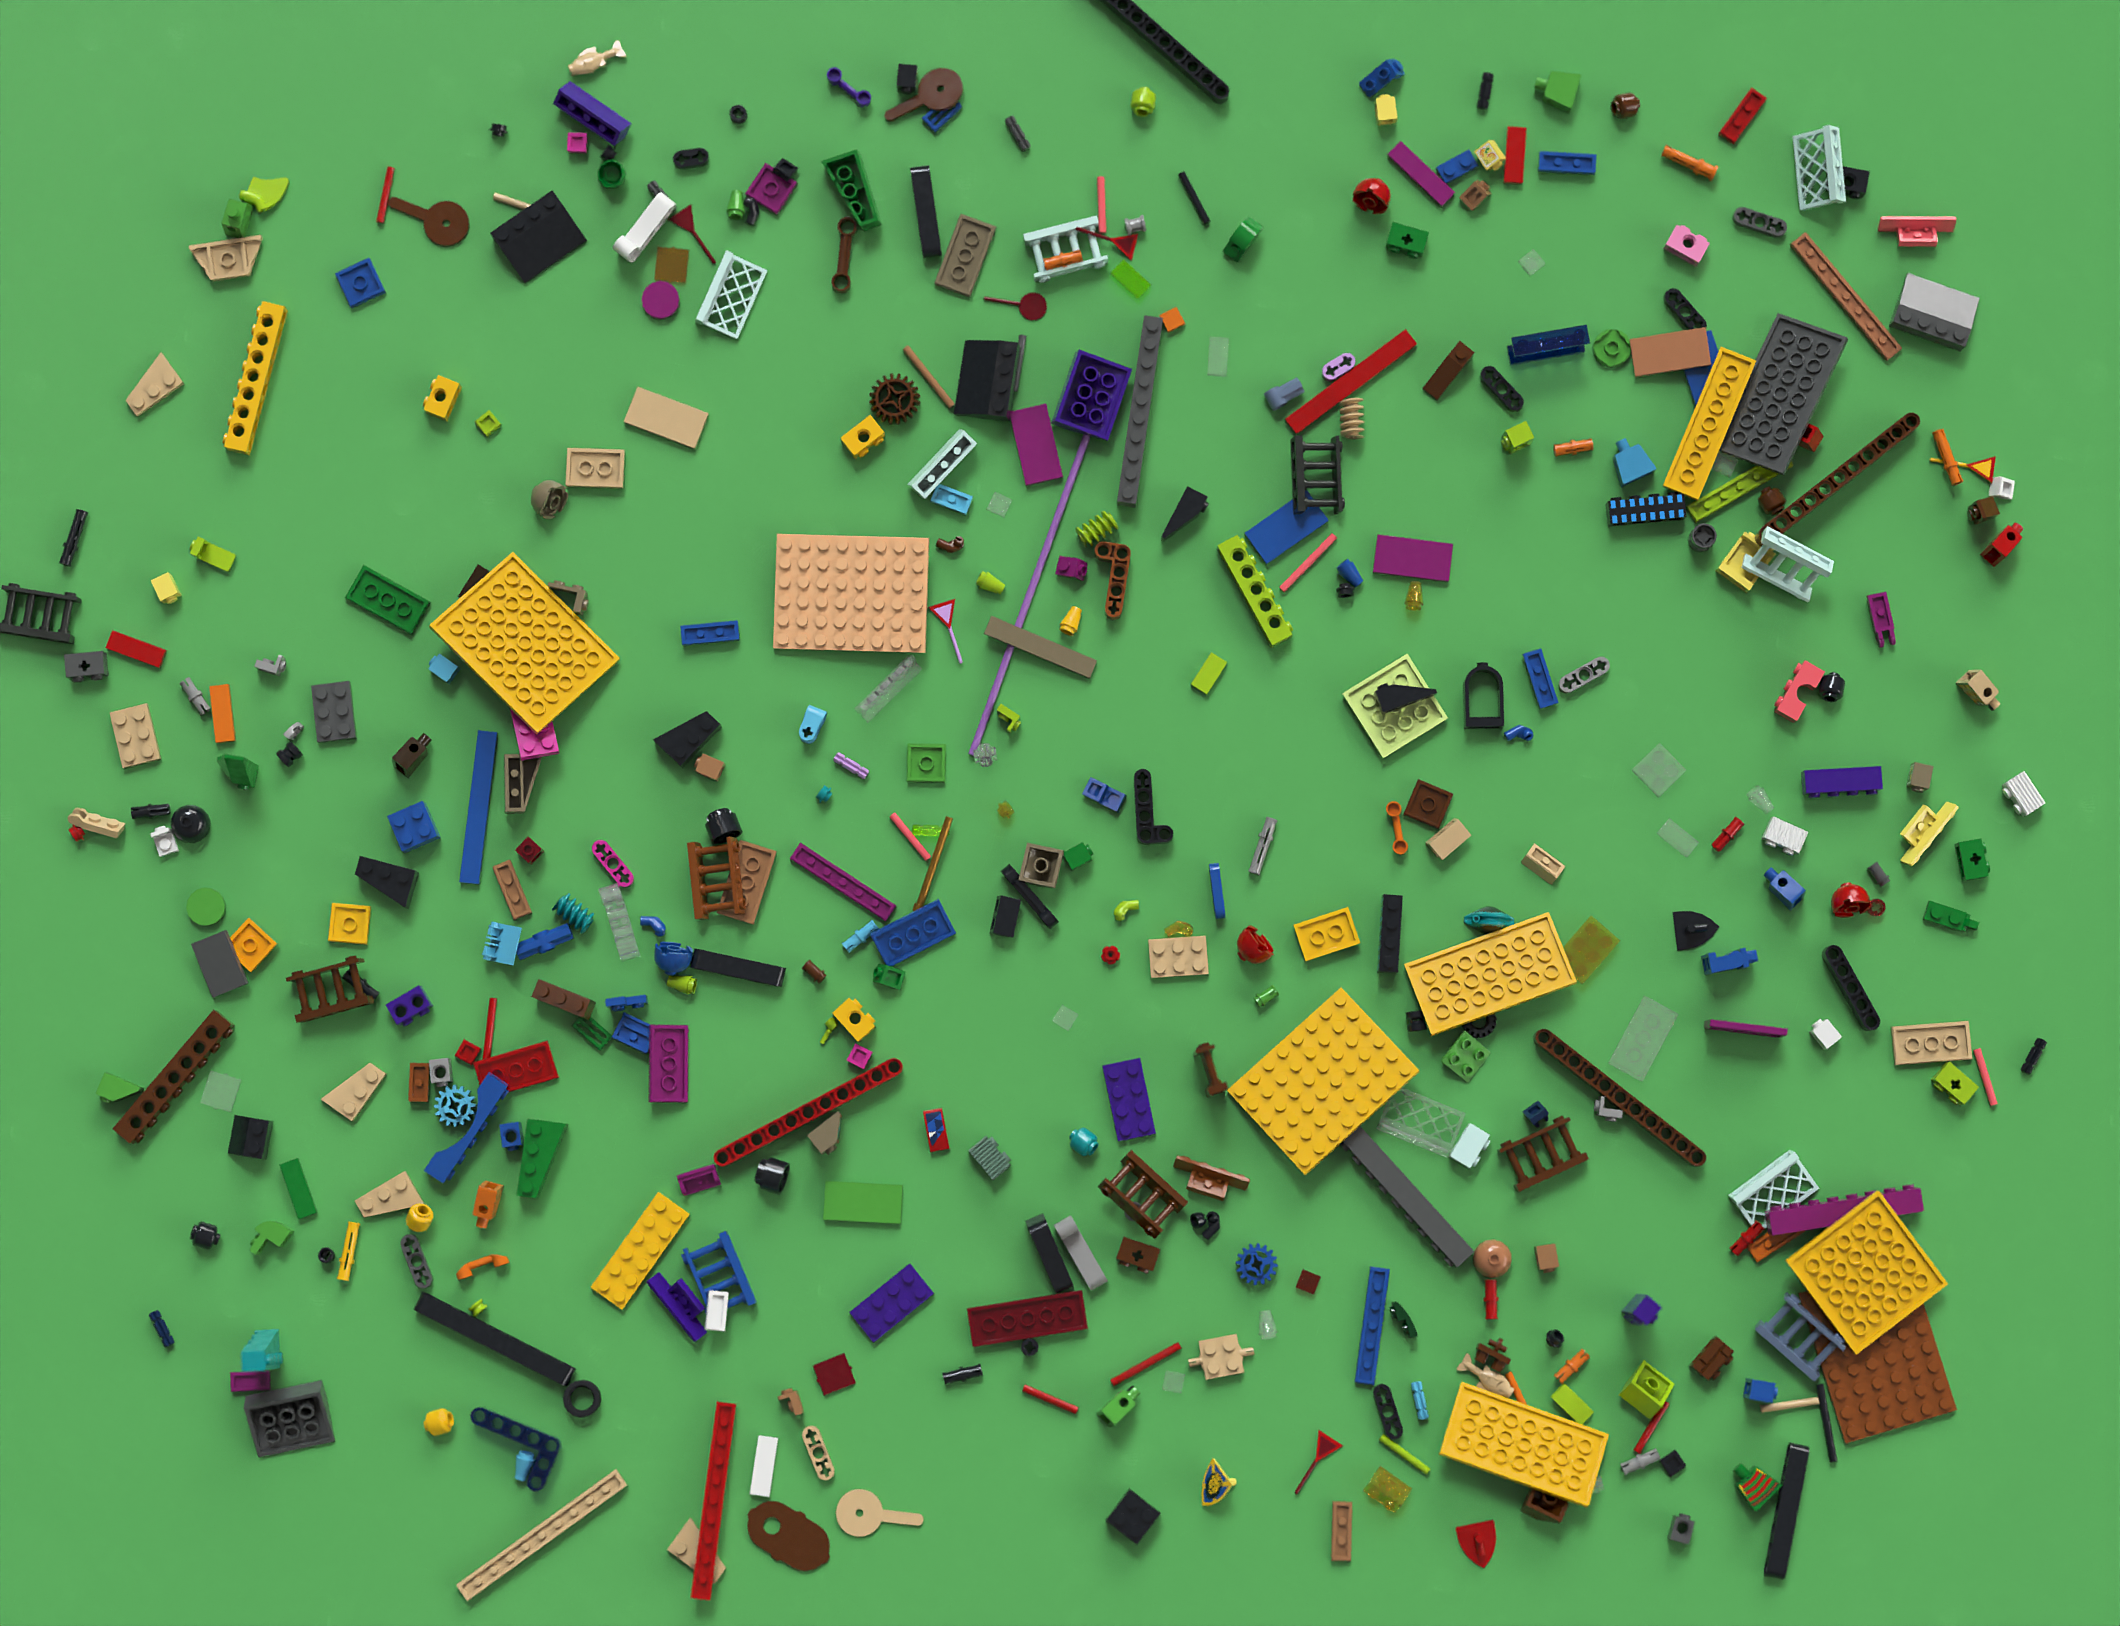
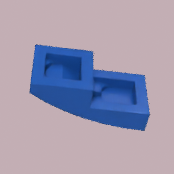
(1104, 795)

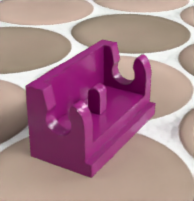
(698, 1179)

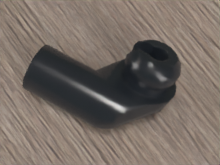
(1213, 1224)

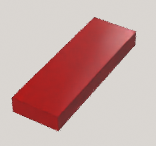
(1742, 115)
(1514, 155)
(136, 649)

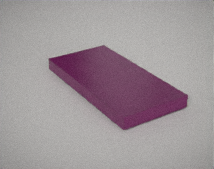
(1036, 444)
(1413, 558)
(1745, 1028)
(668, 1063)

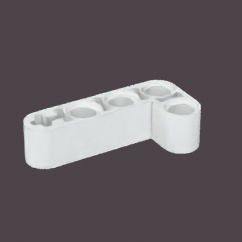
(645, 228)

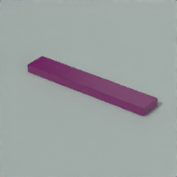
(843, 882)

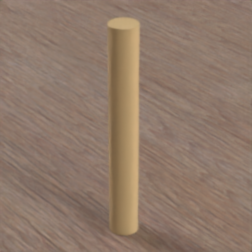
(510, 201)
(1789, 1404)

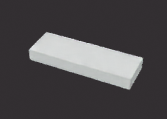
(764, 1465)

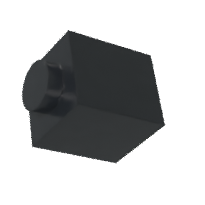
(907, 78)

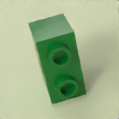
(1416, 237)
(1968, 869)

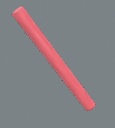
(1308, 562)

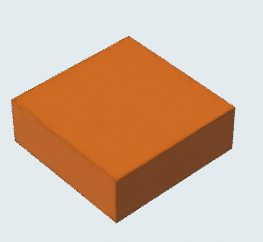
(1172, 319)

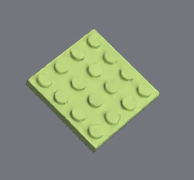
(1399, 726)

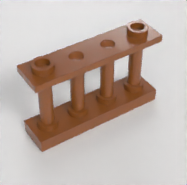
(698, 871)

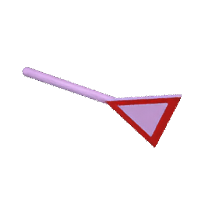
(944, 612)

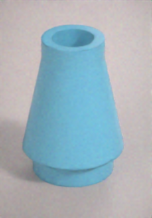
(524, 1462)

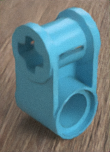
(813, 721)

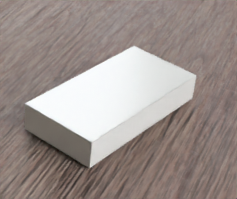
(716, 1311)

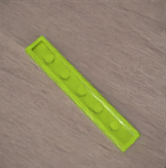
(1730, 492)

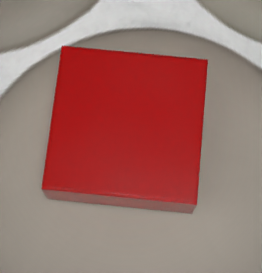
(468, 1052)

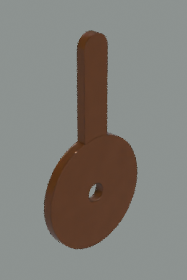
(929, 95)
(434, 219)

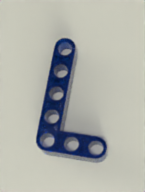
(523, 1438)

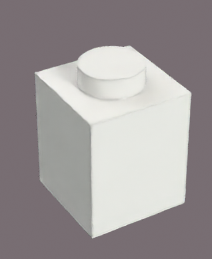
(1824, 1033)

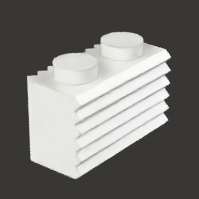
(2023, 794)
(1784, 835)

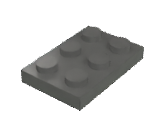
(333, 711)

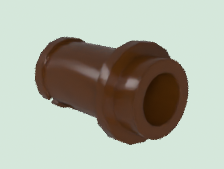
(811, 969)

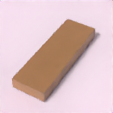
(512, 889)
(1341, 1531)

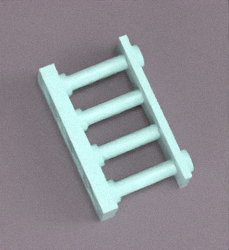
(1052, 235)
(1787, 548)

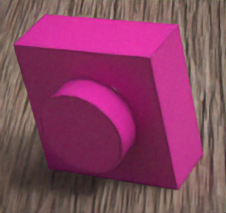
(577, 143)
(859, 1056)

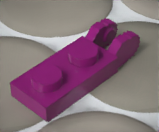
(1881, 617)

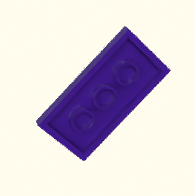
(1129, 1099)
(891, 1302)

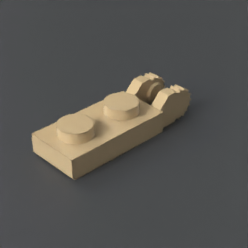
(96, 823)

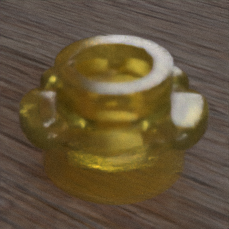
(1005, 809)

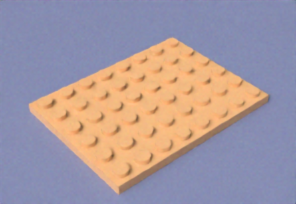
(851, 593)

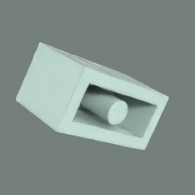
(1469, 1146)

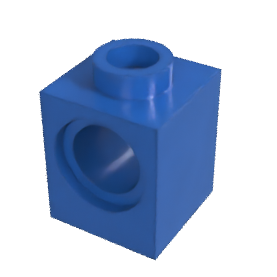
(505, 1129)

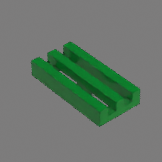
(604, 1041)

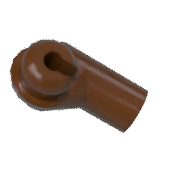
(952, 546)

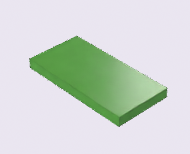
(863, 1202)

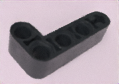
(1147, 807)
(1049, 1253)

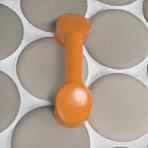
(1394, 810)
(465, 1270)

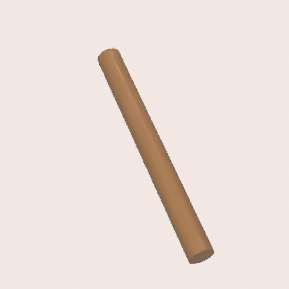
(928, 376)

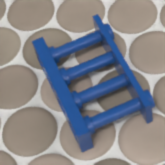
(730, 1260)

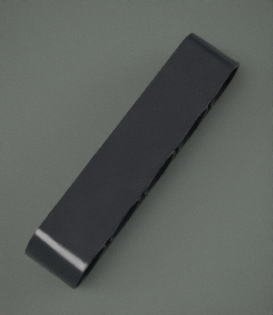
(926, 211)
(738, 967)
(1859, 993)

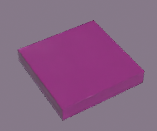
(770, 189)

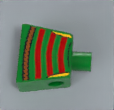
(1755, 1485)

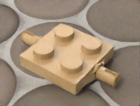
(1221, 1356)

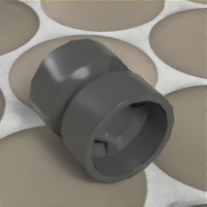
(1702, 537)

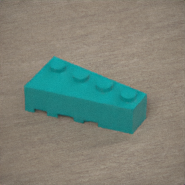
(262, 1351)

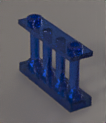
(1548, 345)

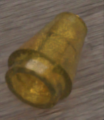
(1414, 596)

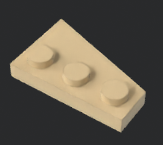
(355, 1091)
(390, 1196)
(686, 1545)

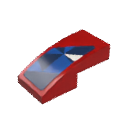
(936, 1129)

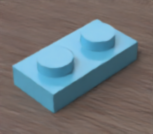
(951, 499)

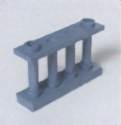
(1782, 1342)

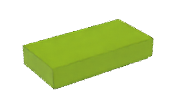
(1209, 673)

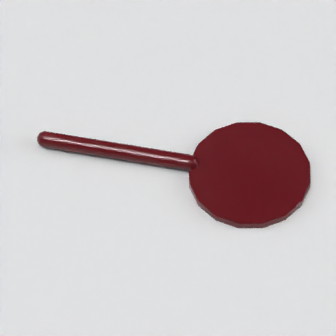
(1031, 306)

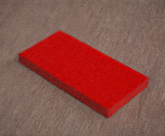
(520, 1066)

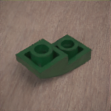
(1399, 1313)

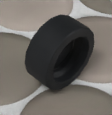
(567, 1398)

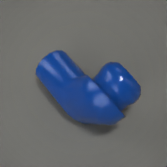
(1519, 731)

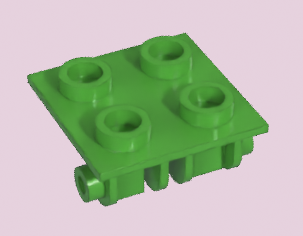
(1465, 1056)

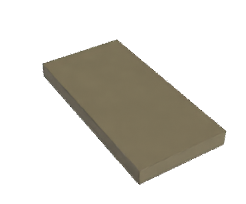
(965, 255)

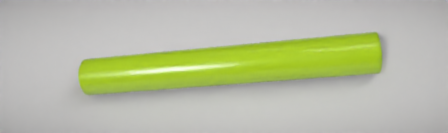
(1404, 1454)

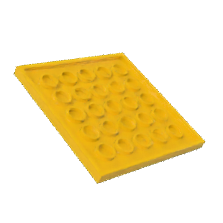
(1866, 1272)

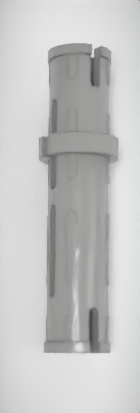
(1270, 824)

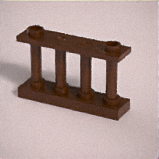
(325, 1008)
(1215, 1085)
(1558, 1165)
(1147, 1177)

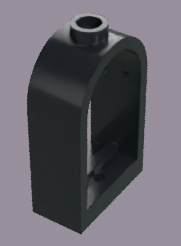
(1483, 722)

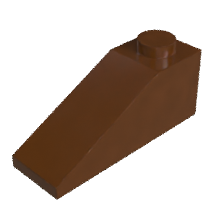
(1448, 370)

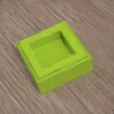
(488, 423)

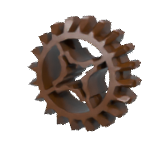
(902, 396)

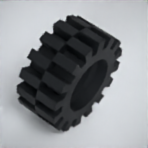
(1484, 1031)

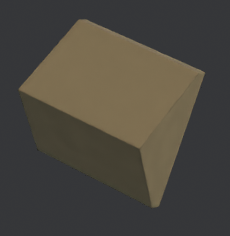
(1041, 865)

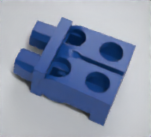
(1737, 959)

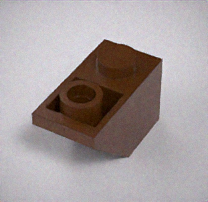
(1983, 510)

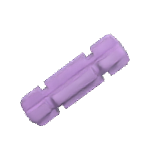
(851, 765)

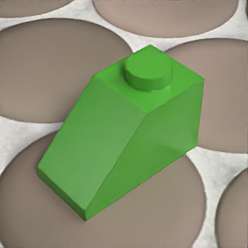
(116, 1089)

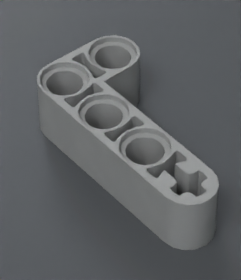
(1080, 1253)

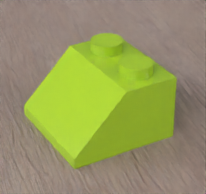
(1647, 1389)

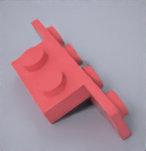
(1916, 230)

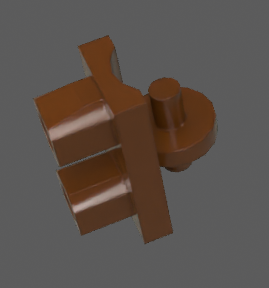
(1484, 1351)

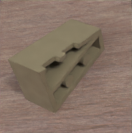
(518, 782)

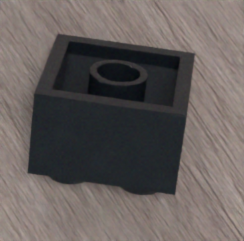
(250, 1137)

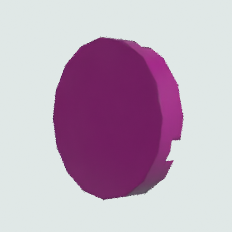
(660, 300)

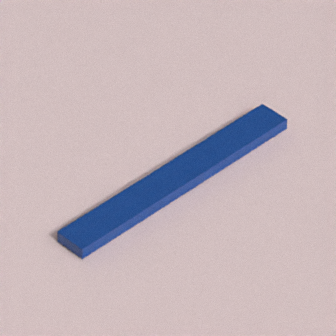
(478, 807)

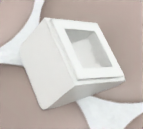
(2001, 488)

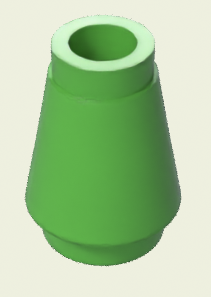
(736, 205)

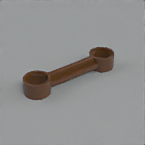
(844, 254)

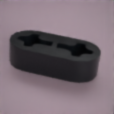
(691, 163)

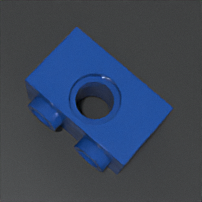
(1760, 1390)

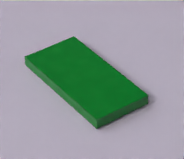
(387, 599)

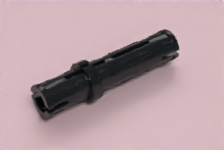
(73, 537)

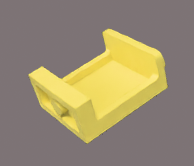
(1731, 565)

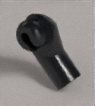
(753, 210)

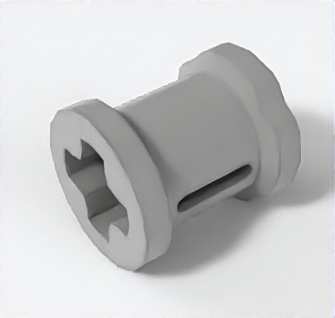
(1135, 225)

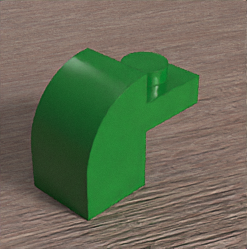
(1242, 238)

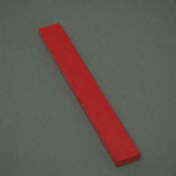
(1350, 381)

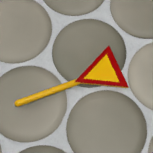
(1984, 467)

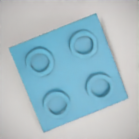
(502, 943)

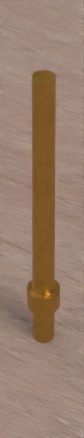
(933, 864)

